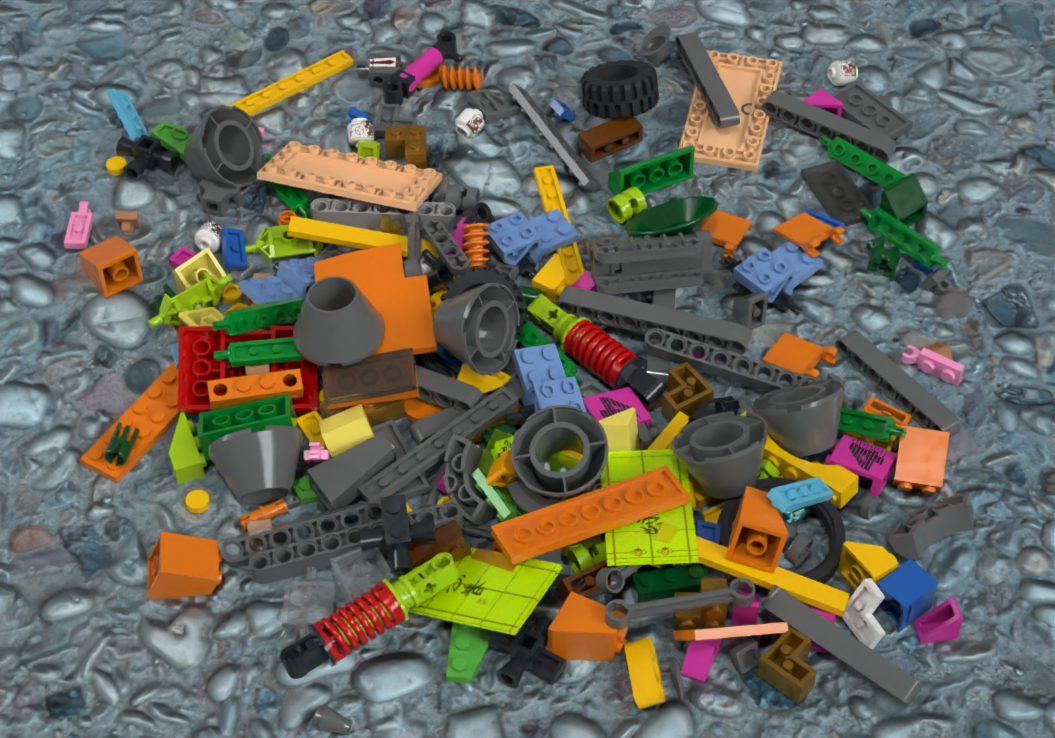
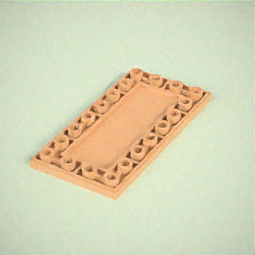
(740, 145)
(351, 176)

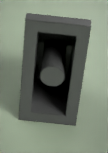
(751, 309)

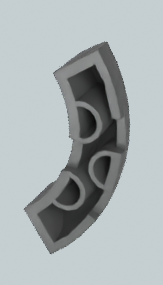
(461, 461)
(931, 524)

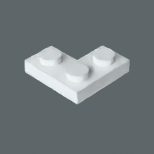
(859, 613)

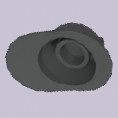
(656, 45)

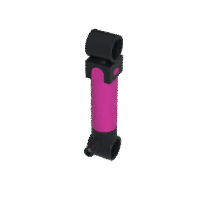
(404, 82)
(439, 275)

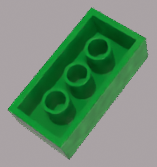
(253, 415)

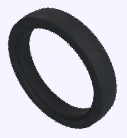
(824, 511)

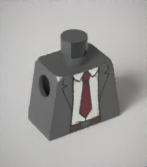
(380, 67)

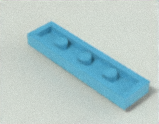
(127, 114)
(799, 494)

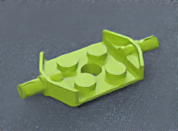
(274, 245)
(202, 295)

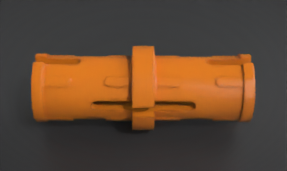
(264, 512)

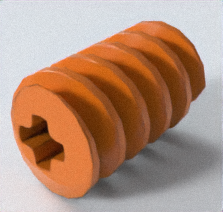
(461, 78)
(474, 244)

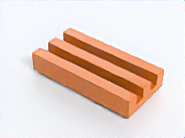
(887, 410)

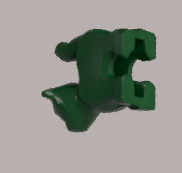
(882, 257)

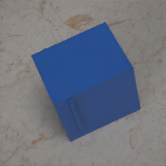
(907, 593)

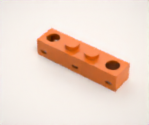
(254, 387)

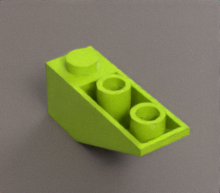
(184, 453)

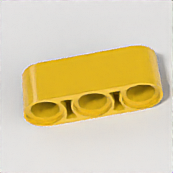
(644, 673)

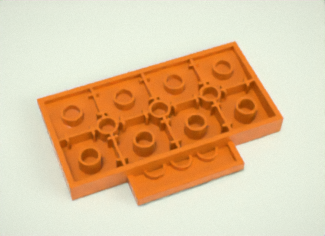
(400, 301)

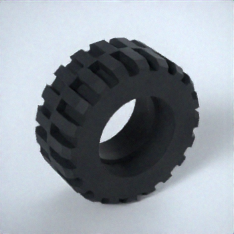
(619, 89)
(482, 276)

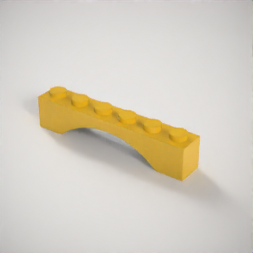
(836, 477)

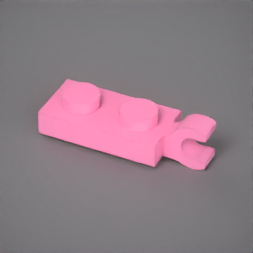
(79, 227)
(934, 364)
(316, 454)

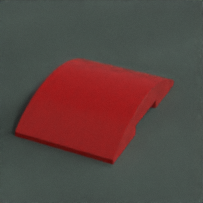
(198, 366)

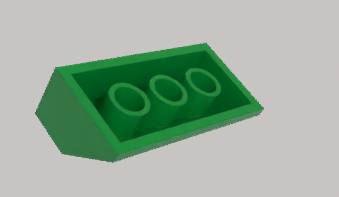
(655, 172)

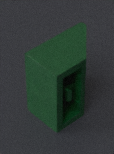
(905, 200)

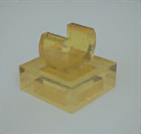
(388, 226)

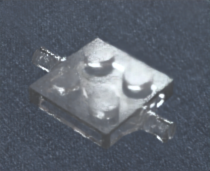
(307, 602)

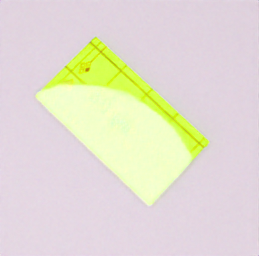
(658, 538)
(491, 592)

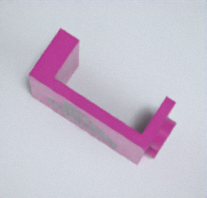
(616, 401)
(863, 460)

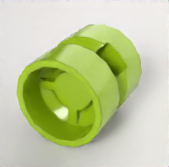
(626, 204)
(586, 555)

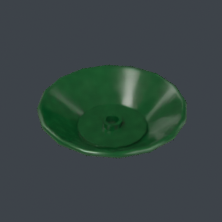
(672, 217)

